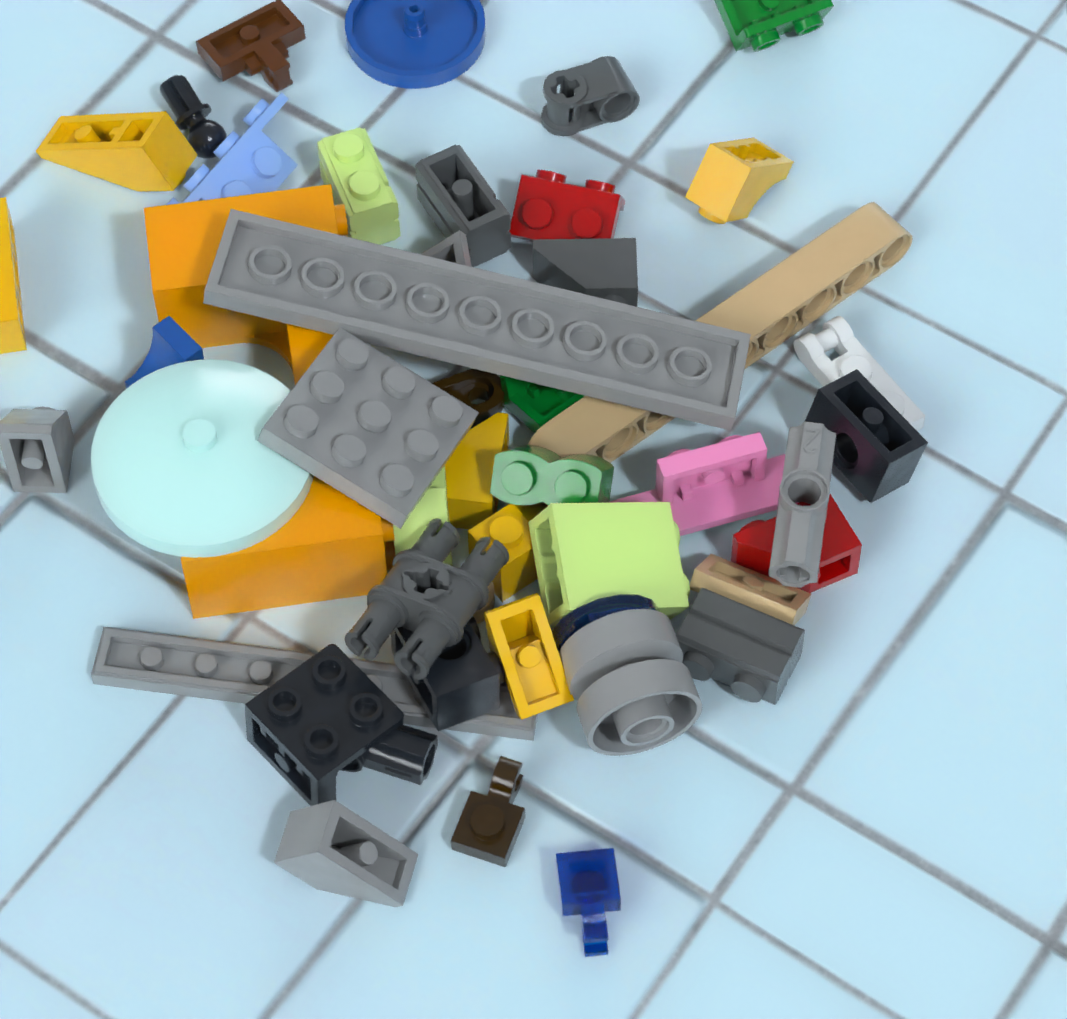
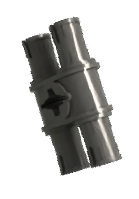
(427, 598)

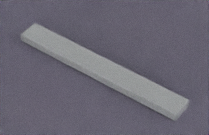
(244, 671)

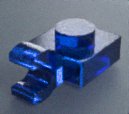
(589, 889)

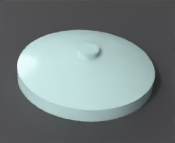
(185, 462)

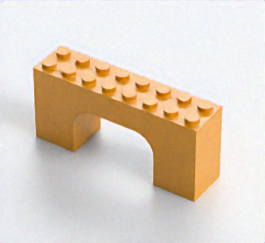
(331, 542)

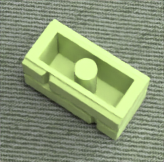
(361, 185)

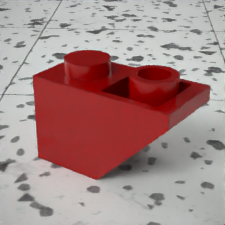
(838, 555)

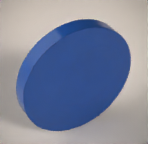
(415, 40)

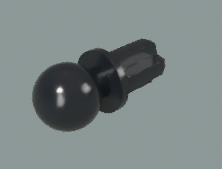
(191, 113)

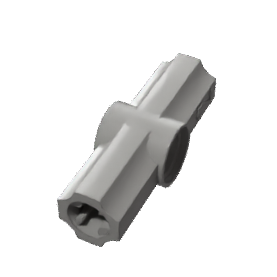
(798, 527)

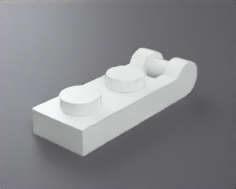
(853, 356)

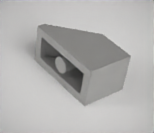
(37, 449)
(345, 855)

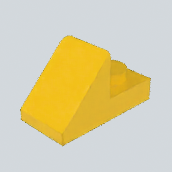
(528, 656)

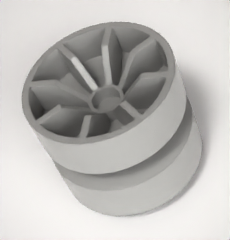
(630, 682)

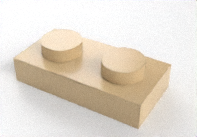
(750, 589)

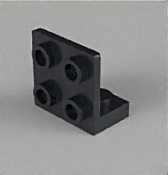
(319, 722)

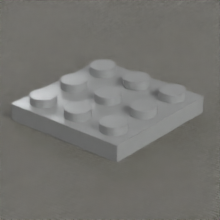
(368, 427)

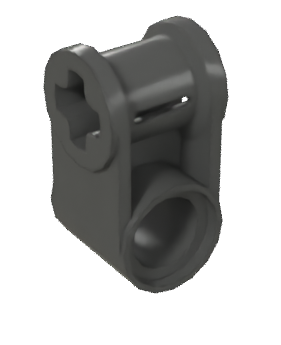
(591, 92)

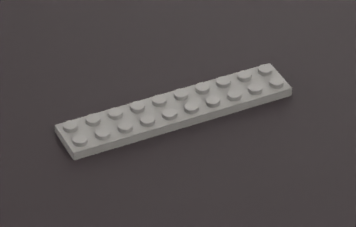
(478, 319)

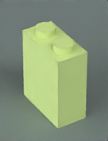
(606, 552)

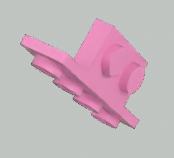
(716, 483)

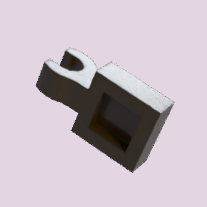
(492, 822)

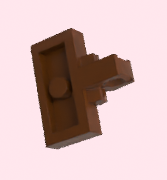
(255, 45)

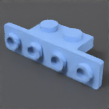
(246, 161)

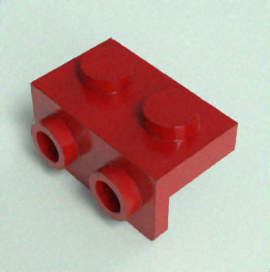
(560, 210)

